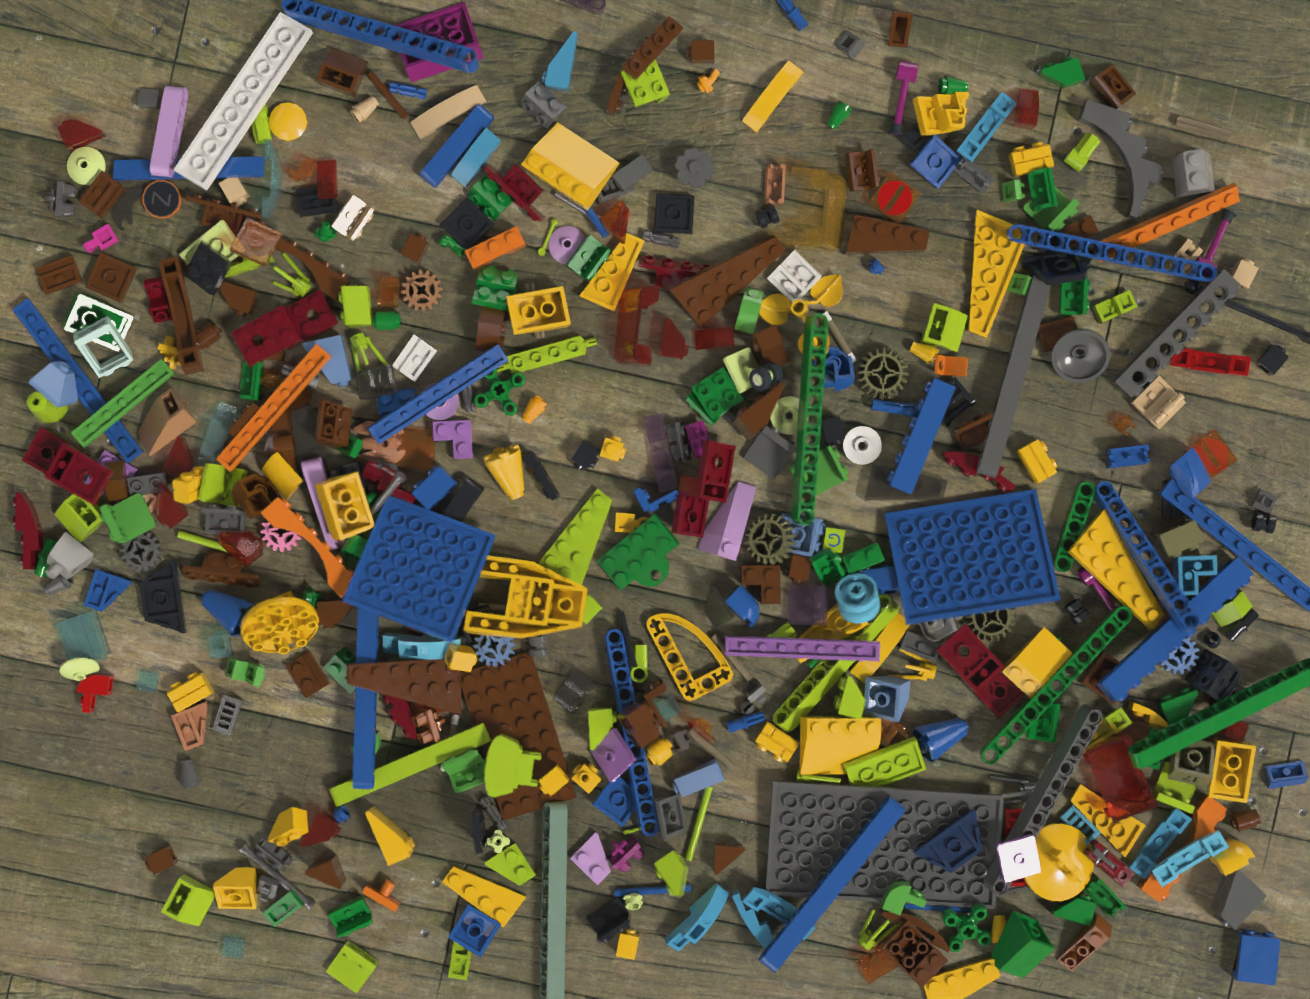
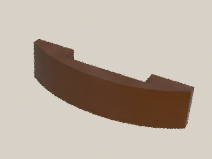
(283, 425)
(936, 938)

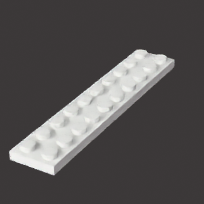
(243, 101)

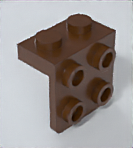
(655, 689)

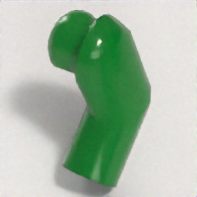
(446, 241)

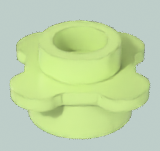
(498, 836)
(633, 901)

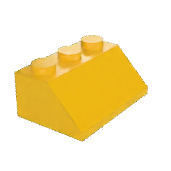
(344, 506)

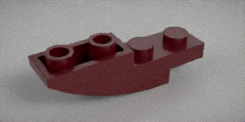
(968, 465)
(28, 522)
(402, 714)

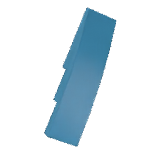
(759, 930)

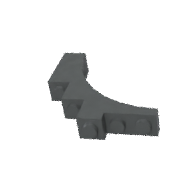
(1140, 172)

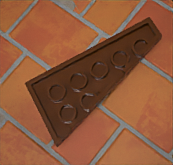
(719, 283)
(412, 680)

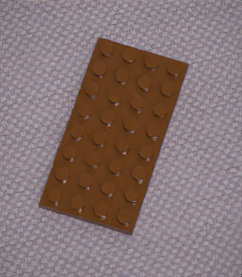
(513, 703)

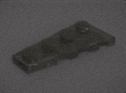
(305, 442)
(925, 489)

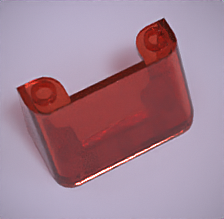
(627, 349)
(1120, 783)

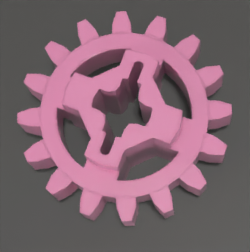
(281, 539)

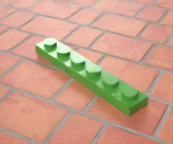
(122, 403)

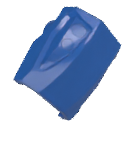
(1190, 474)

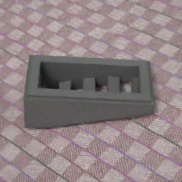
(608, 197)
(231, 699)

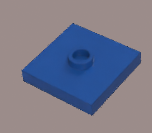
(935, 161)
(616, 801)

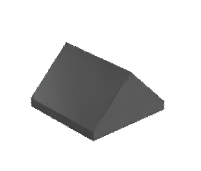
(669, 816)

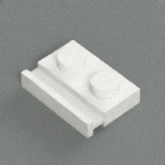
(414, 358)

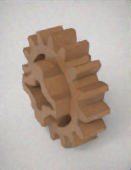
(428, 284)

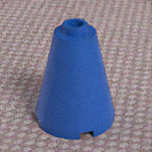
(226, 610)
(939, 736)

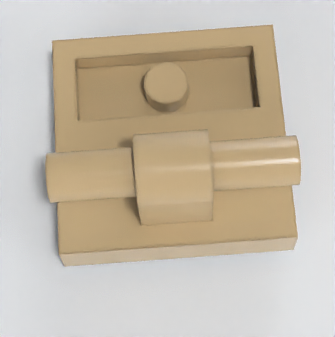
(1158, 402)

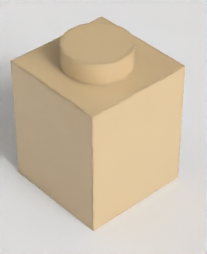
(234, 191)
(1244, 272)

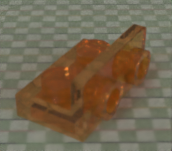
(876, 964)

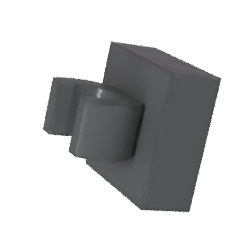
(1264, 501)
(754, 692)
(678, 741)
(267, 888)

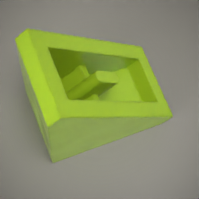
(1233, 609)

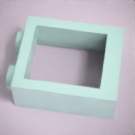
(94, 331)

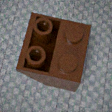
(342, 72)
(333, 424)

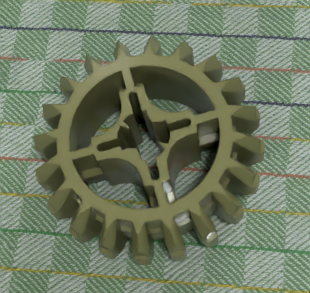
(881, 382)
(771, 546)
(985, 623)

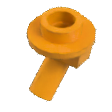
(705, 83)

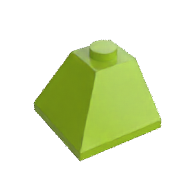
(600, 724)

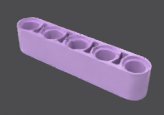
(169, 131)
(314, 473)

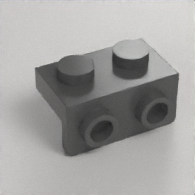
(542, 105)

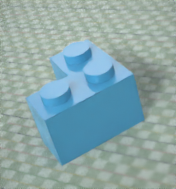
(1189, 567)

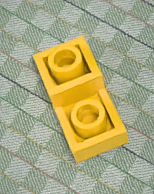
(1150, 717)

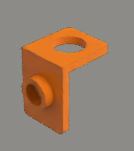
(951, 366)

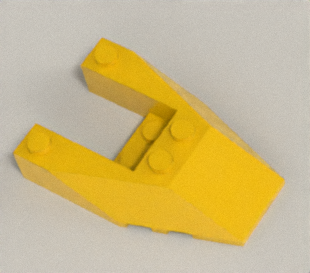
(536, 601)

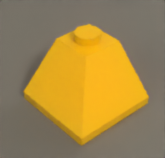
(237, 889)

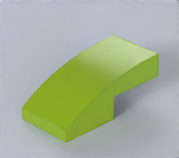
(1114, 306)
(459, 962)

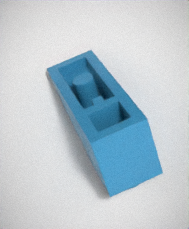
(560, 69)

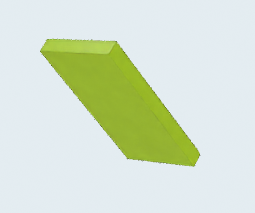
(886, 764)

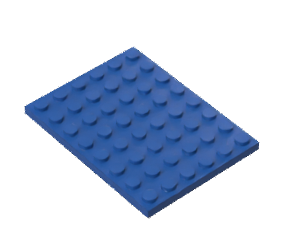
(971, 557)

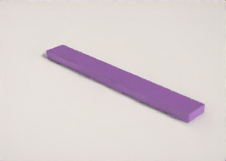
(802, 648)

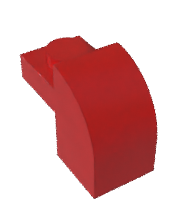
(94, 685)

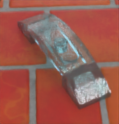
(270, 203)
(216, 434)

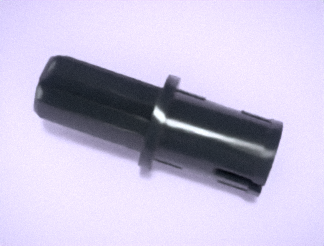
(1241, 625)

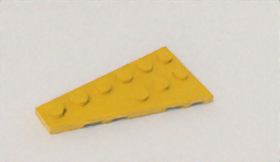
(991, 270)
(1109, 561)

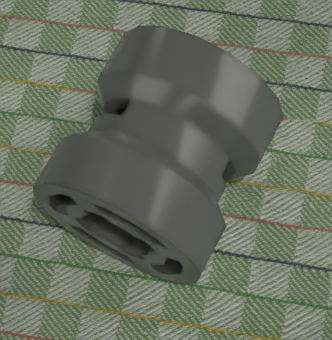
(538, 646)

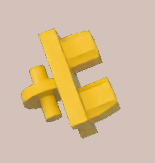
(169, 349)

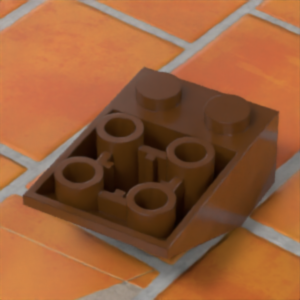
(755, 418)
(914, 954)

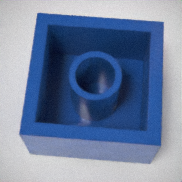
(435, 487)

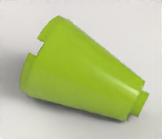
(44, 409)

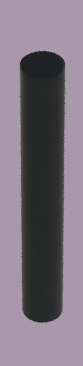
(627, 640)

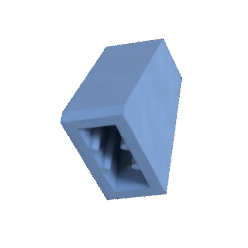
(338, 367)
(698, 778)

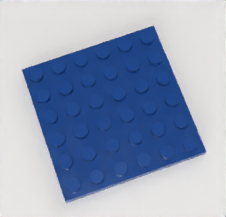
(419, 568)

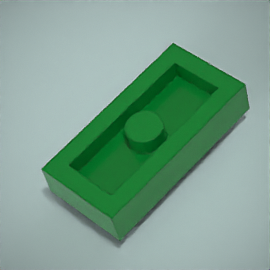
(283, 908)

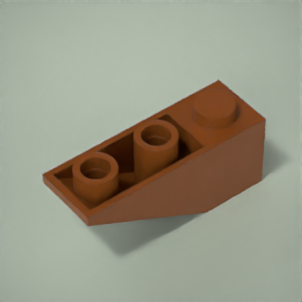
(1086, 943)

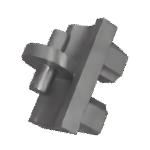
(58, 199)

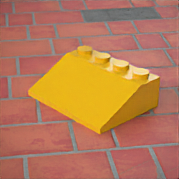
(570, 165)
(834, 740)

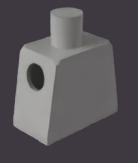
(67, 557)

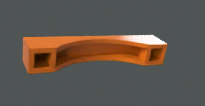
(282, 517)
(1205, 817)

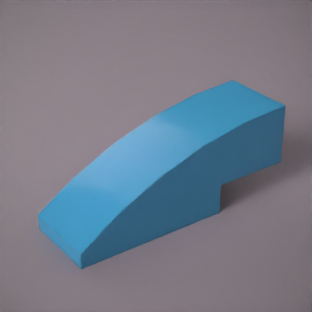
(476, 157)

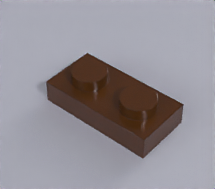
(1083, 228)

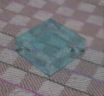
(148, 681)
(669, 707)
(233, 947)

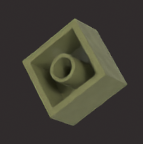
(1177, 538)
(1193, 764)

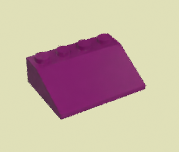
(447, 24)

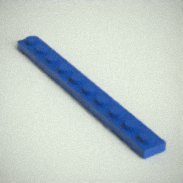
(86, 390)
(1238, 544)

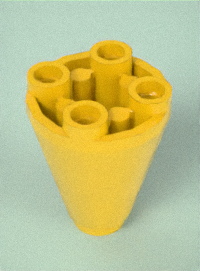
(507, 470)

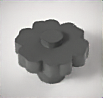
(694, 168)

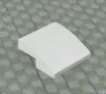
(794, 276)

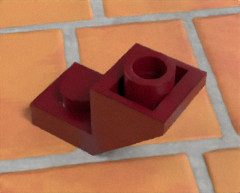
(158, 301)

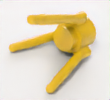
(925, 669)

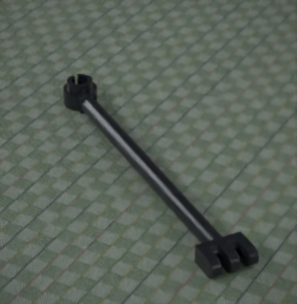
(1193, 287)

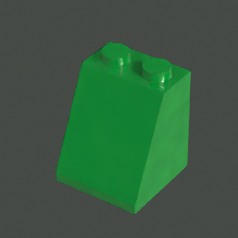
(1021, 945)

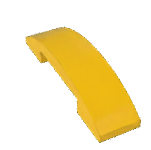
(772, 96)
(888, 640)

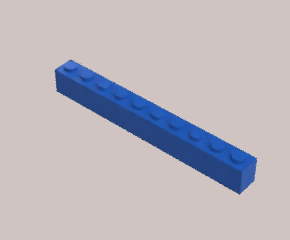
(1168, 636)

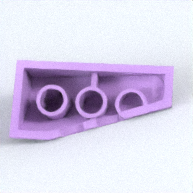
(728, 525)

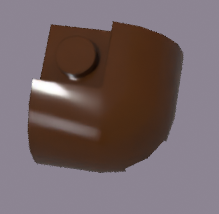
(254, 494)

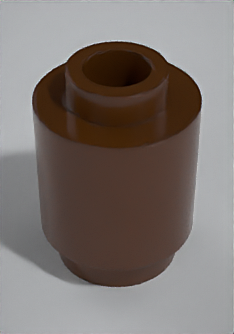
(208, 335)
(1245, 819)

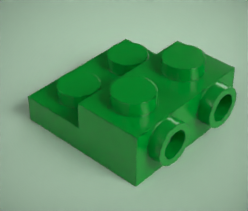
(494, 286)

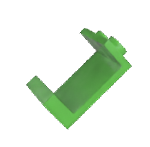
(829, 470)

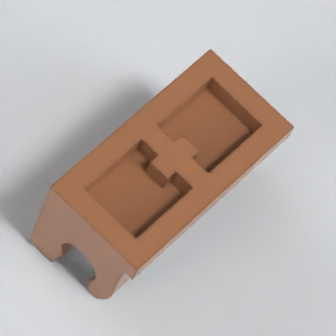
(774, 184)

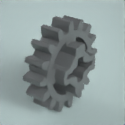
(143, 558)

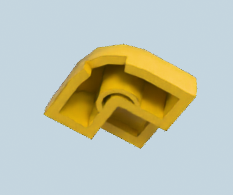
(1233, 857)

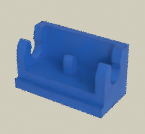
(1127, 456)

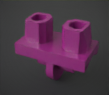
(697, 434)
(623, 852)

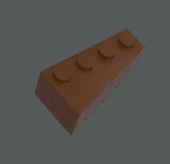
(884, 237)

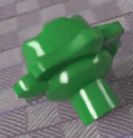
(325, 232)
(311, 596)

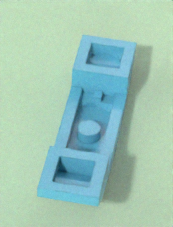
(1189, 856)

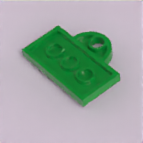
(640, 554)

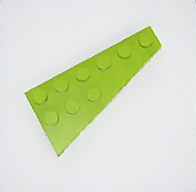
(576, 544)

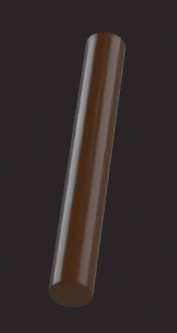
(388, 95)

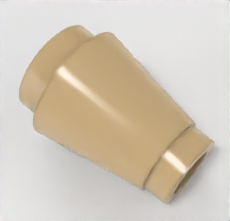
(363, 109)

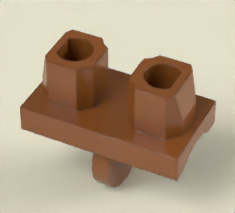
(431, 724)

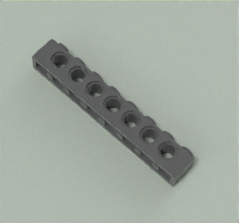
(1229, 288)

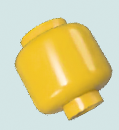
(658, 751)

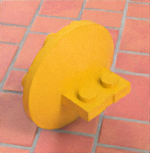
(279, 622)
(1062, 863)

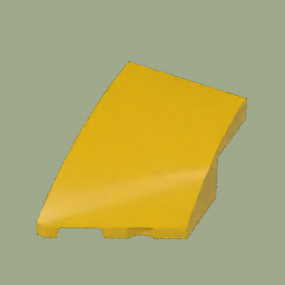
(941, 112)

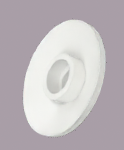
(869, 438)

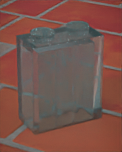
(84, 637)

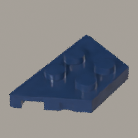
(953, 844)

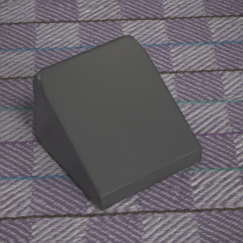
(850, 44)
(148, 98)

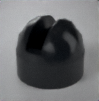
(1212, 635)

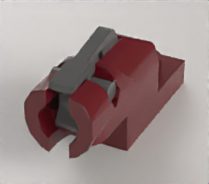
(383, 474)
(1109, 863)

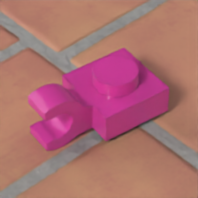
(103, 238)

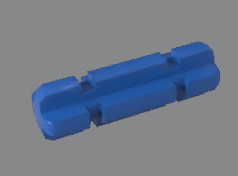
(408, 90)

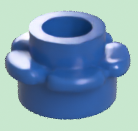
(876, 266)
(341, 813)

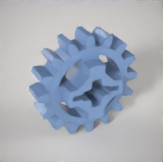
(486, 649)
(1179, 661)

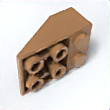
(165, 421)

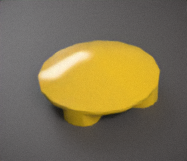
(287, 121)

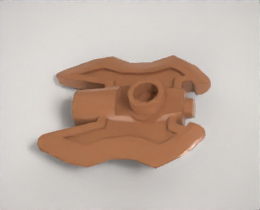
(385, 451)

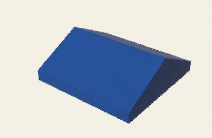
(474, 930)

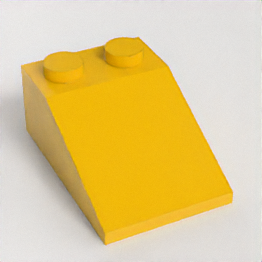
(538, 311)
(1036, 662)
(1231, 770)
(390, 837)

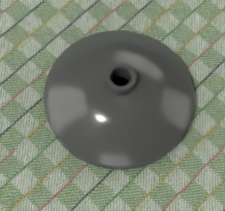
(1082, 365)

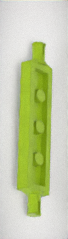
(547, 354)

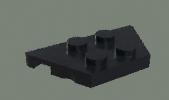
(1058, 267)
(163, 598)

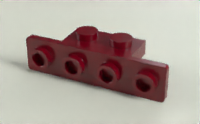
(520, 187)
(670, 271)

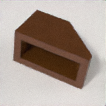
(239, 298)
(332, 612)

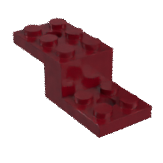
(285, 328)
(67, 466)
(710, 485)
(980, 670)

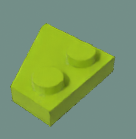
(247, 265)
(512, 865)

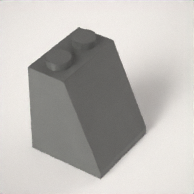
(1235, 899)

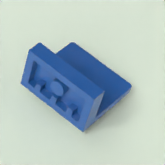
(643, 498)

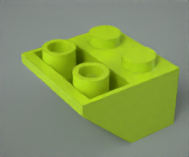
(356, 306)
(944, 327)
(79, 517)
(850, 700)
(674, 872)
(189, 901)

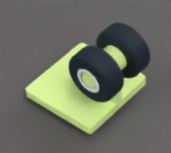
(748, 374)

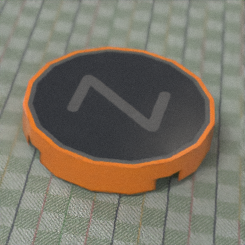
(162, 199)

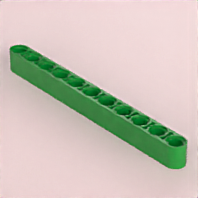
(804, 411)
(1065, 681)
(1220, 715)

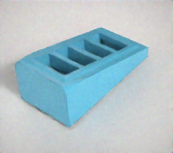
(1093, 835)

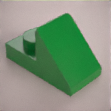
(353, 448)

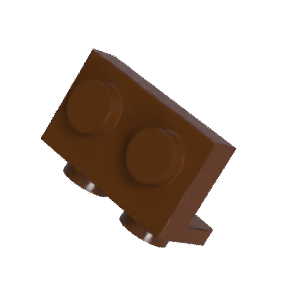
(862, 170)

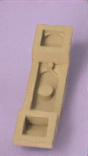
(447, 111)

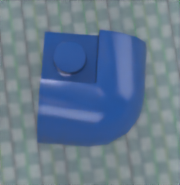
(838, 369)
(744, 605)

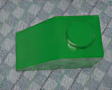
(1076, 909)

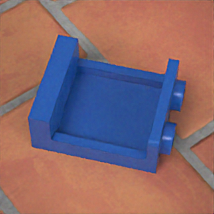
(1257, 957)

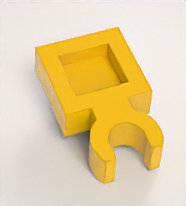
(626, 522)

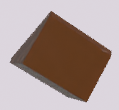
(1112, 87)
(328, 872)

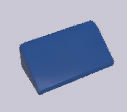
(1286, 774)

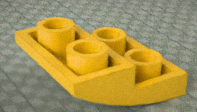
(281, 475)

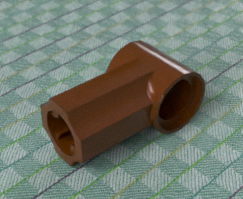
(286, 448)

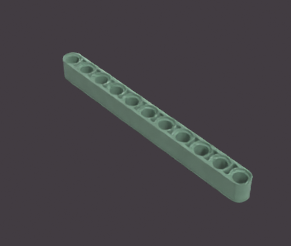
(553, 900)

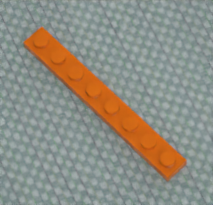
(1174, 218)
(274, 407)

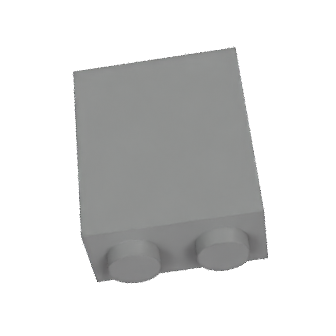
(1193, 173)

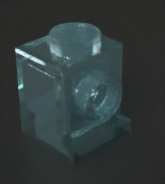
(217, 651)

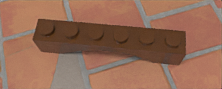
(327, 279)
(182, 316)

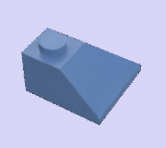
(56, 384)
(886, 696)

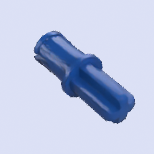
(793, 13)
(745, 721)

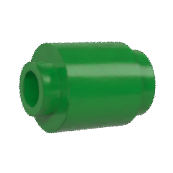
(386, 320)

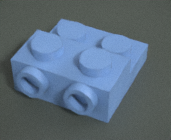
(806, 537)

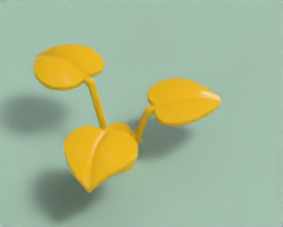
(776, 306)

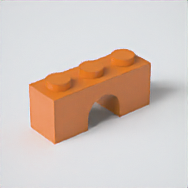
(495, 247)

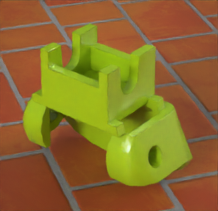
(508, 766)

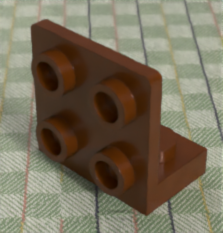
(972, 433)

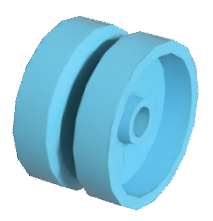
(857, 598)

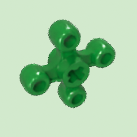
(504, 398)
(966, 927)

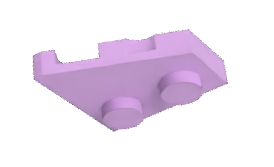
(592, 859)

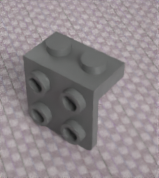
(770, 451)
(223, 520)

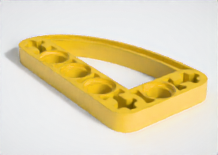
(680, 664)

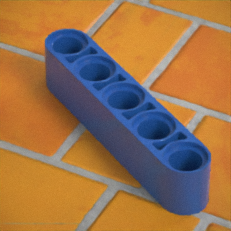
(456, 146)

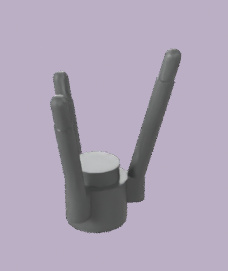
(1023, 791)

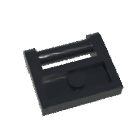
(958, 392)

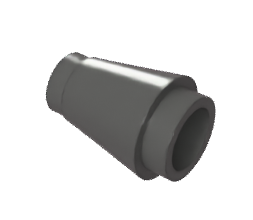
(58, 584)
(189, 776)

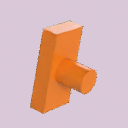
(383, 894)

